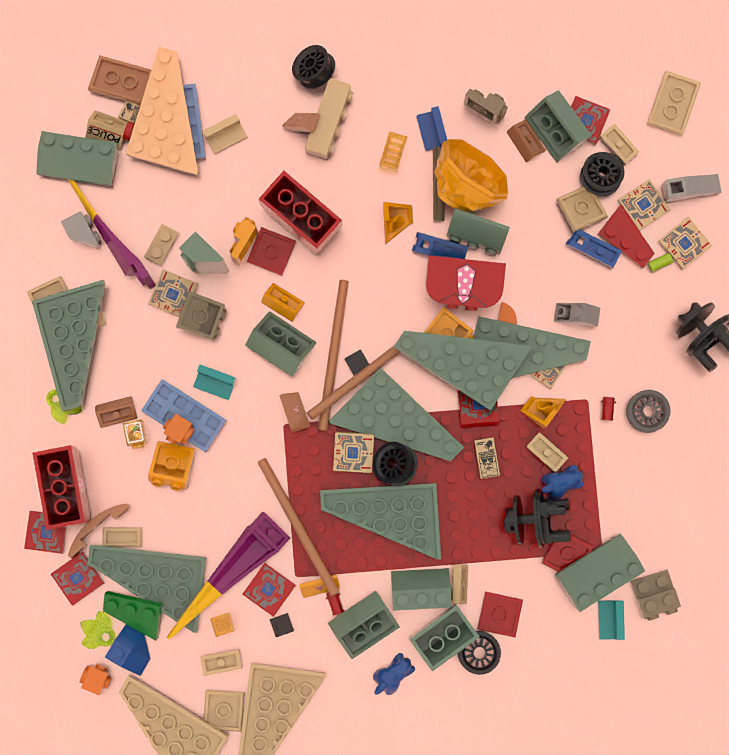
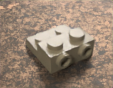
(491, 107)
(201, 316)
(655, 595)

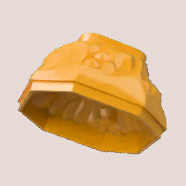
(469, 177)

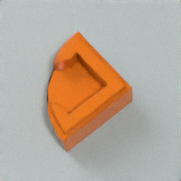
(507, 314)

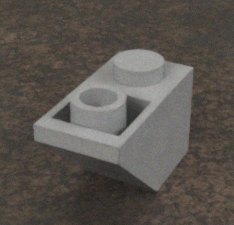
(79, 230)
(577, 314)

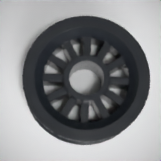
(313, 66)
(598, 163)
(384, 464)
(492, 664)

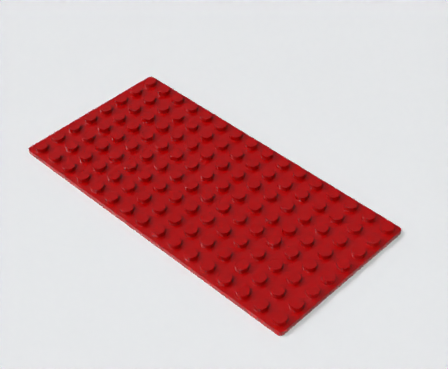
(468, 507)

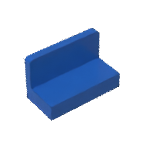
(431, 128)

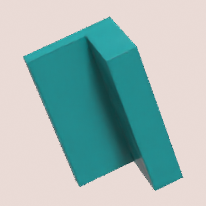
(214, 382)
(611, 619)

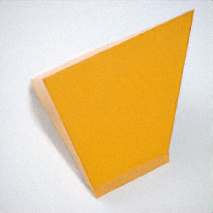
(396, 219)
(542, 409)

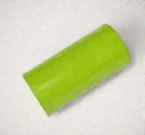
(660, 262)

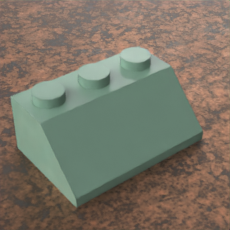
(557, 125)
(477, 232)
(280, 343)
(421, 589)
(363, 625)
(444, 637)

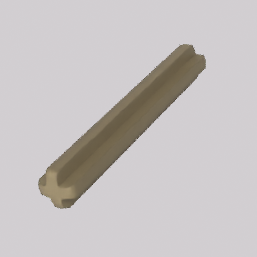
(438, 204)

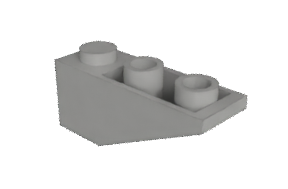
(690, 187)

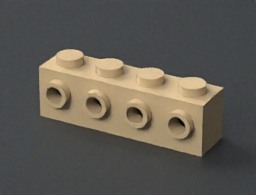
(331, 112)

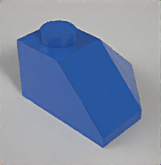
(129, 651)

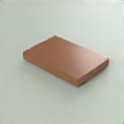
(119, 80)

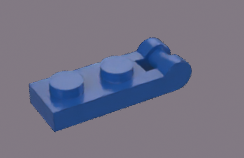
(439, 247)
(594, 248)

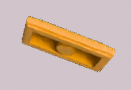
(282, 302)
(316, 587)

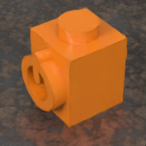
(178, 430)
(95, 678)

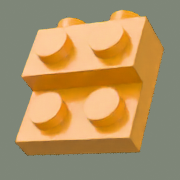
(244, 236)
(448, 324)
(171, 466)

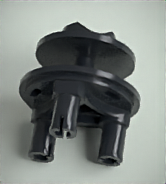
(709, 335)
(543, 509)

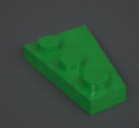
(134, 612)

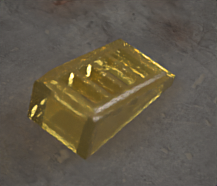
(387, 165)

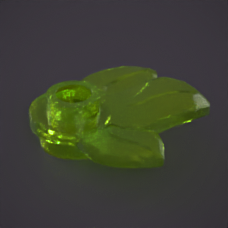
(56, 411)
(95, 629)

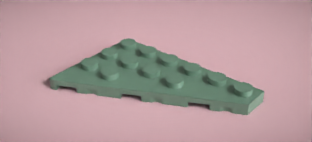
(68, 333)
(547, 350)
(470, 365)
(394, 416)
(398, 513)
(153, 576)

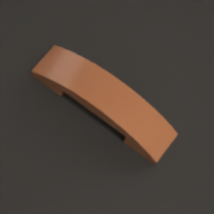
(78, 543)

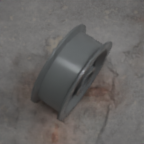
(664, 404)

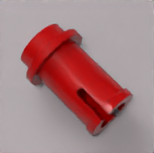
(608, 408)
(335, 604)

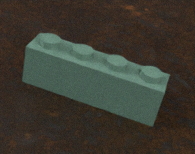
(76, 158)
(201, 256)
(600, 572)

